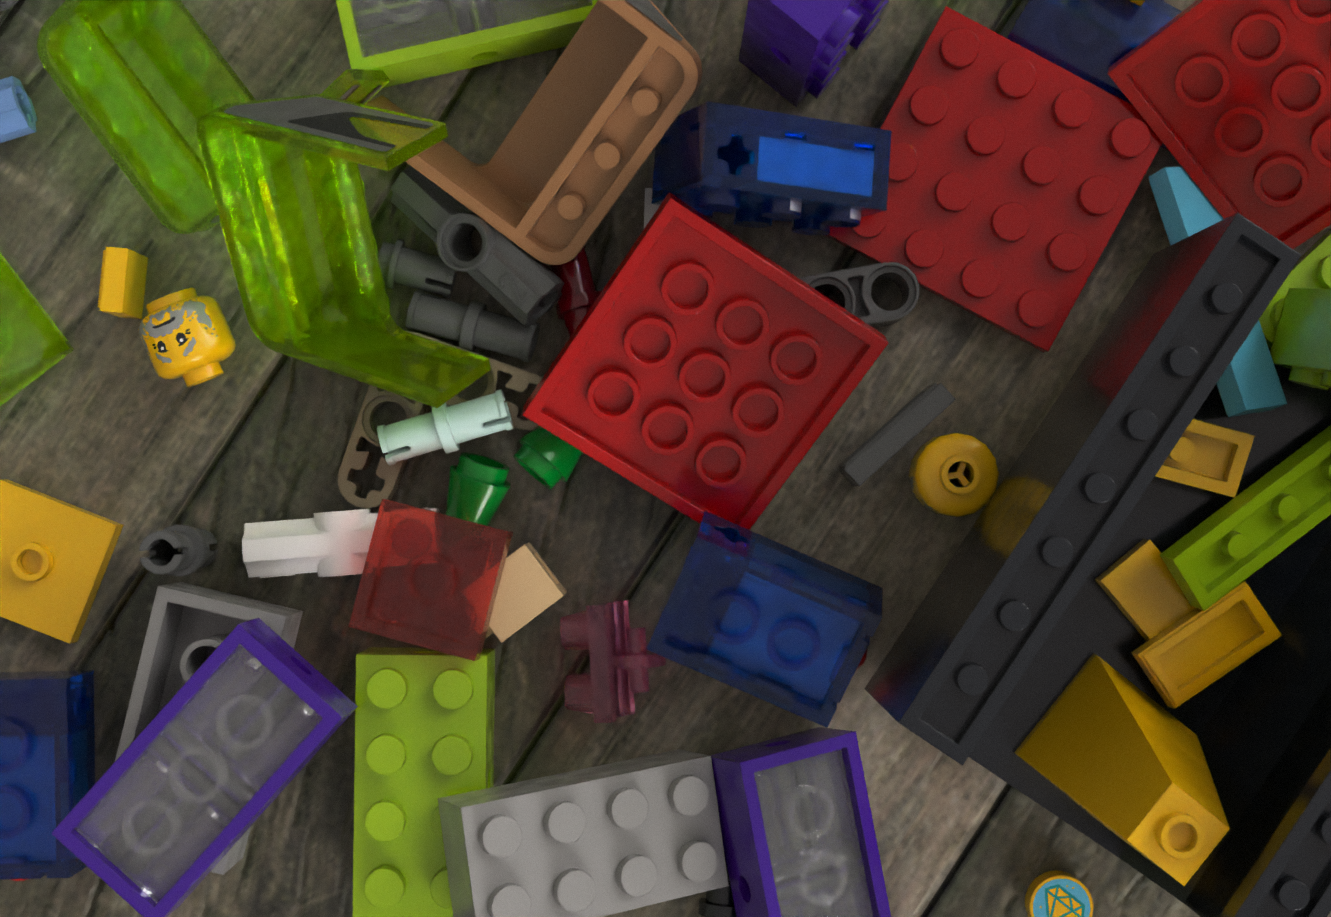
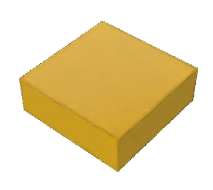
(122, 283)

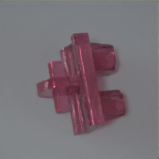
(616, 661)

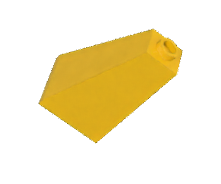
(1130, 768)

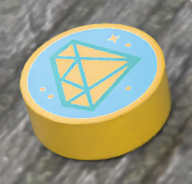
(1058, 895)

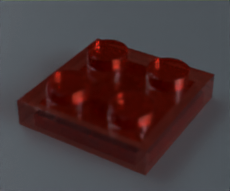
(430, 579)

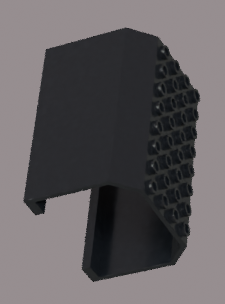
(1024, 605)

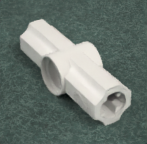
(326, 544)

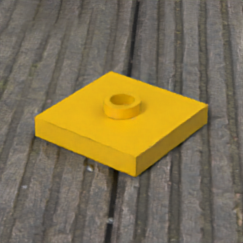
(50, 560)

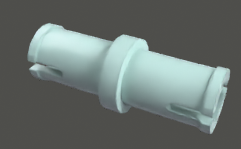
(445, 427)

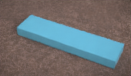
(1251, 378)

